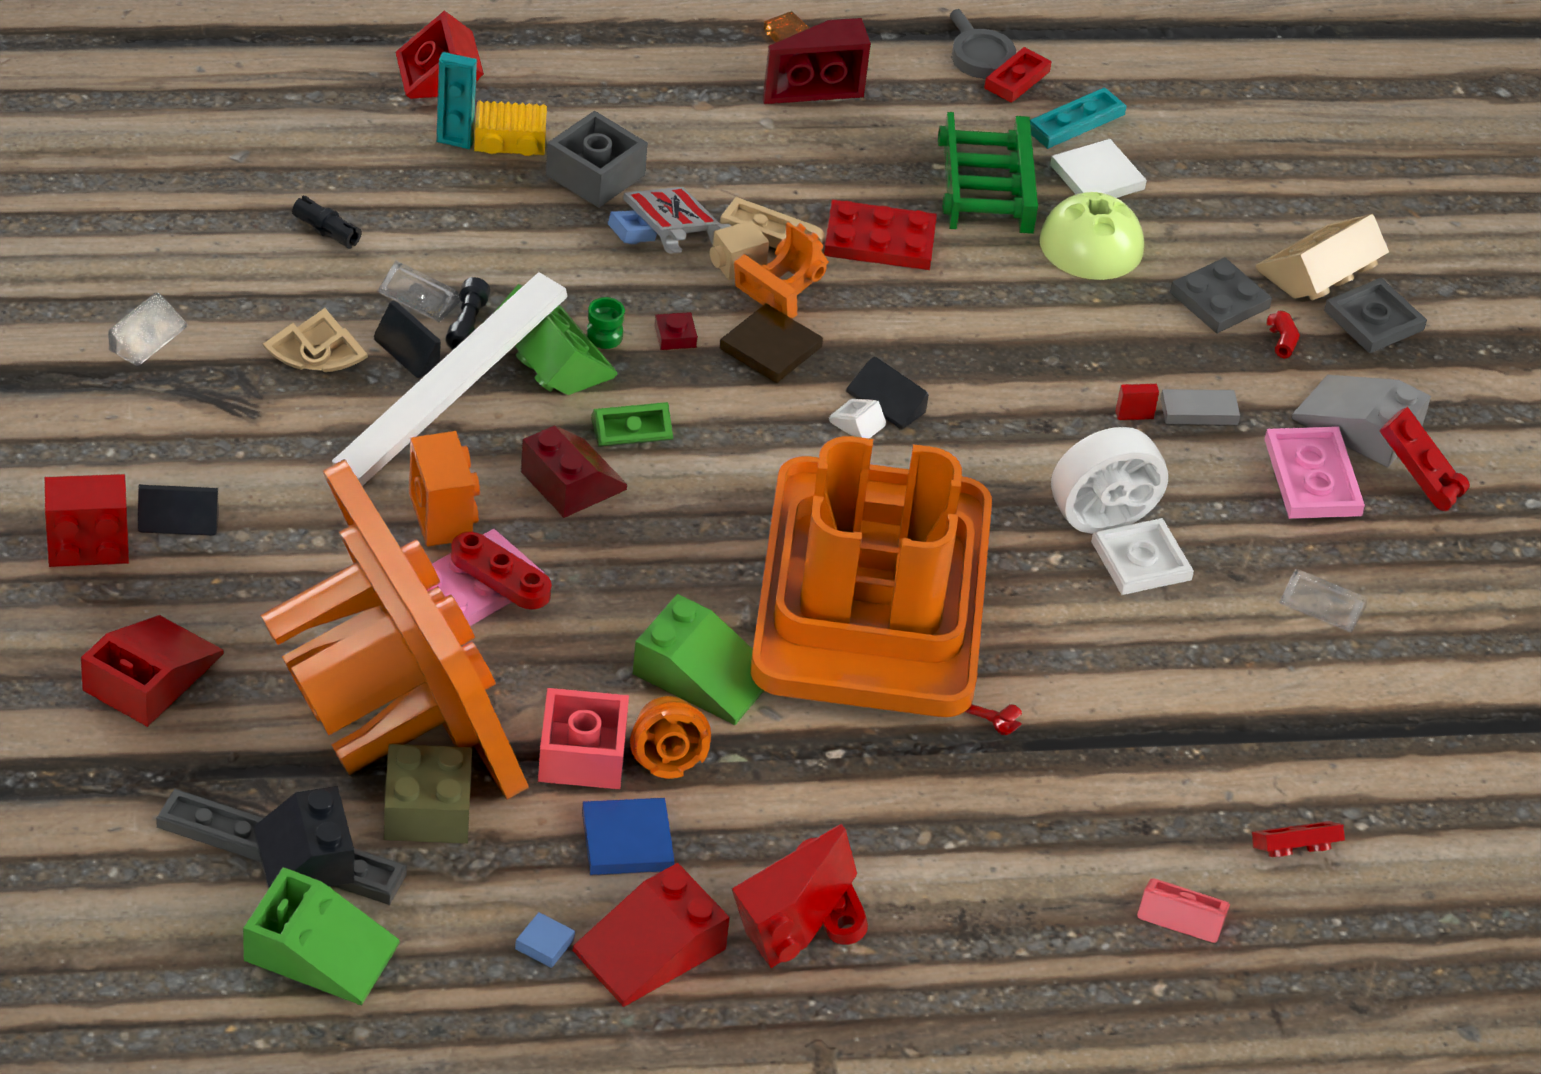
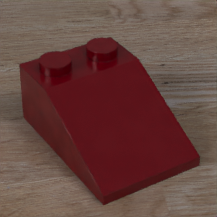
(819, 63)

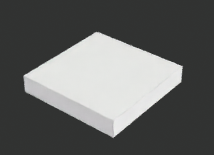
(1099, 169)
(1142, 556)

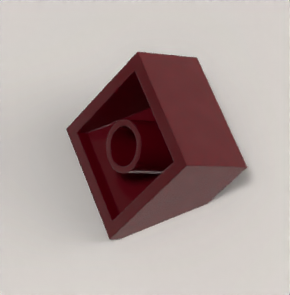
(568, 471)

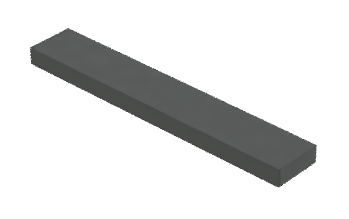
(234, 832)

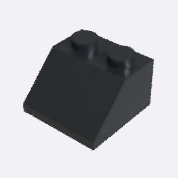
(307, 837)

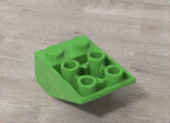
(317, 938)

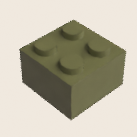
(427, 793)

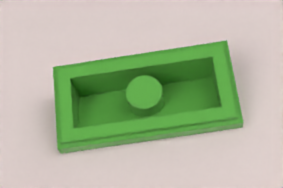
(632, 424)

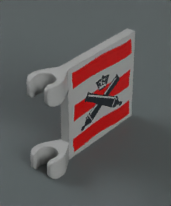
(672, 215)

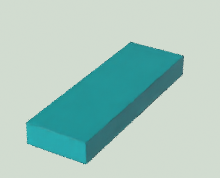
(456, 100)
(1076, 117)

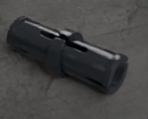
(326, 222)

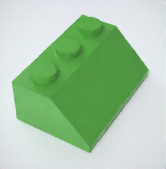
(562, 354)

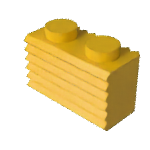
(510, 128)

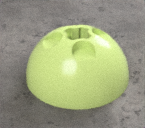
(1093, 237)

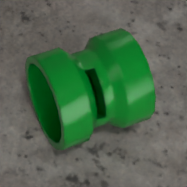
(605, 322)

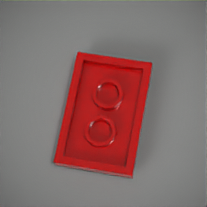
(880, 234)

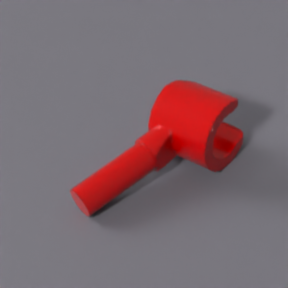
(1003, 721)

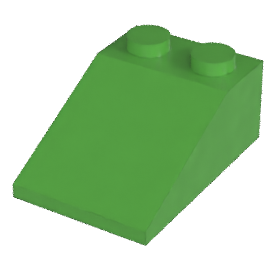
(697, 660)

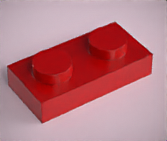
(1017, 74)
(1314, 836)

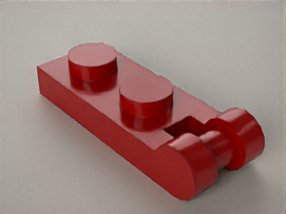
(1424, 460)

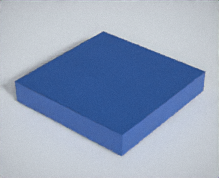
(627, 836)

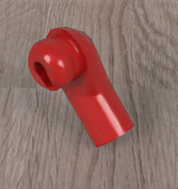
(1289, 334)

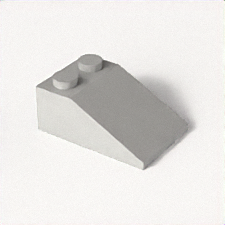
(1360, 410)

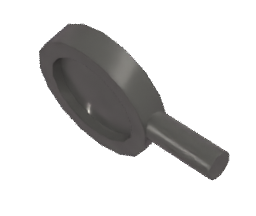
(979, 50)

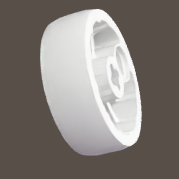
(1109, 479)

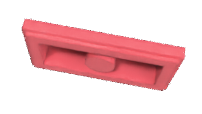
(1183, 910)

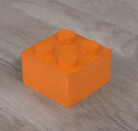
(442, 487)

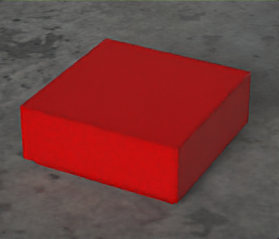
(1137, 401)

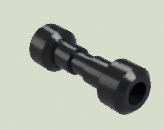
(473, 295)

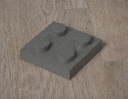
(1220, 295)
(1375, 315)

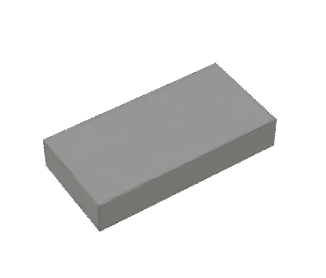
(1200, 407)

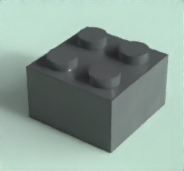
(596, 158)

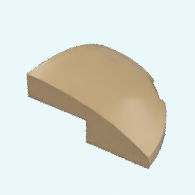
(316, 345)

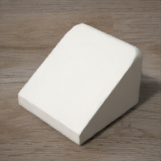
(859, 418)

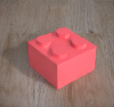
(583, 738)

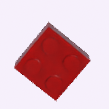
(86, 520)

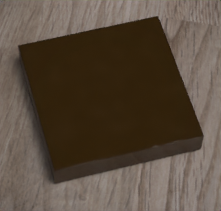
(771, 343)

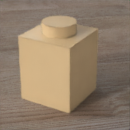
(734, 242)

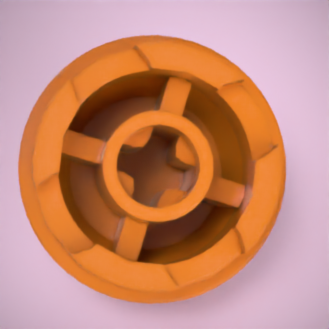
(670, 737)

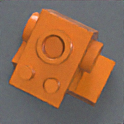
(797, 254)

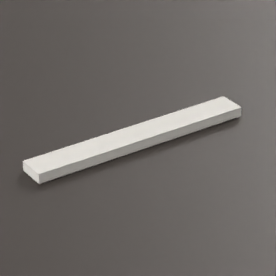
(452, 377)

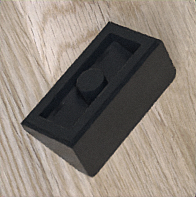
(408, 340)
(898, 396)
(178, 510)

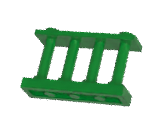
(1019, 161)

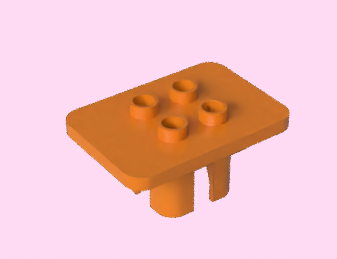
(874, 581)
(396, 648)

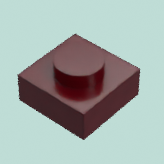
(675, 331)

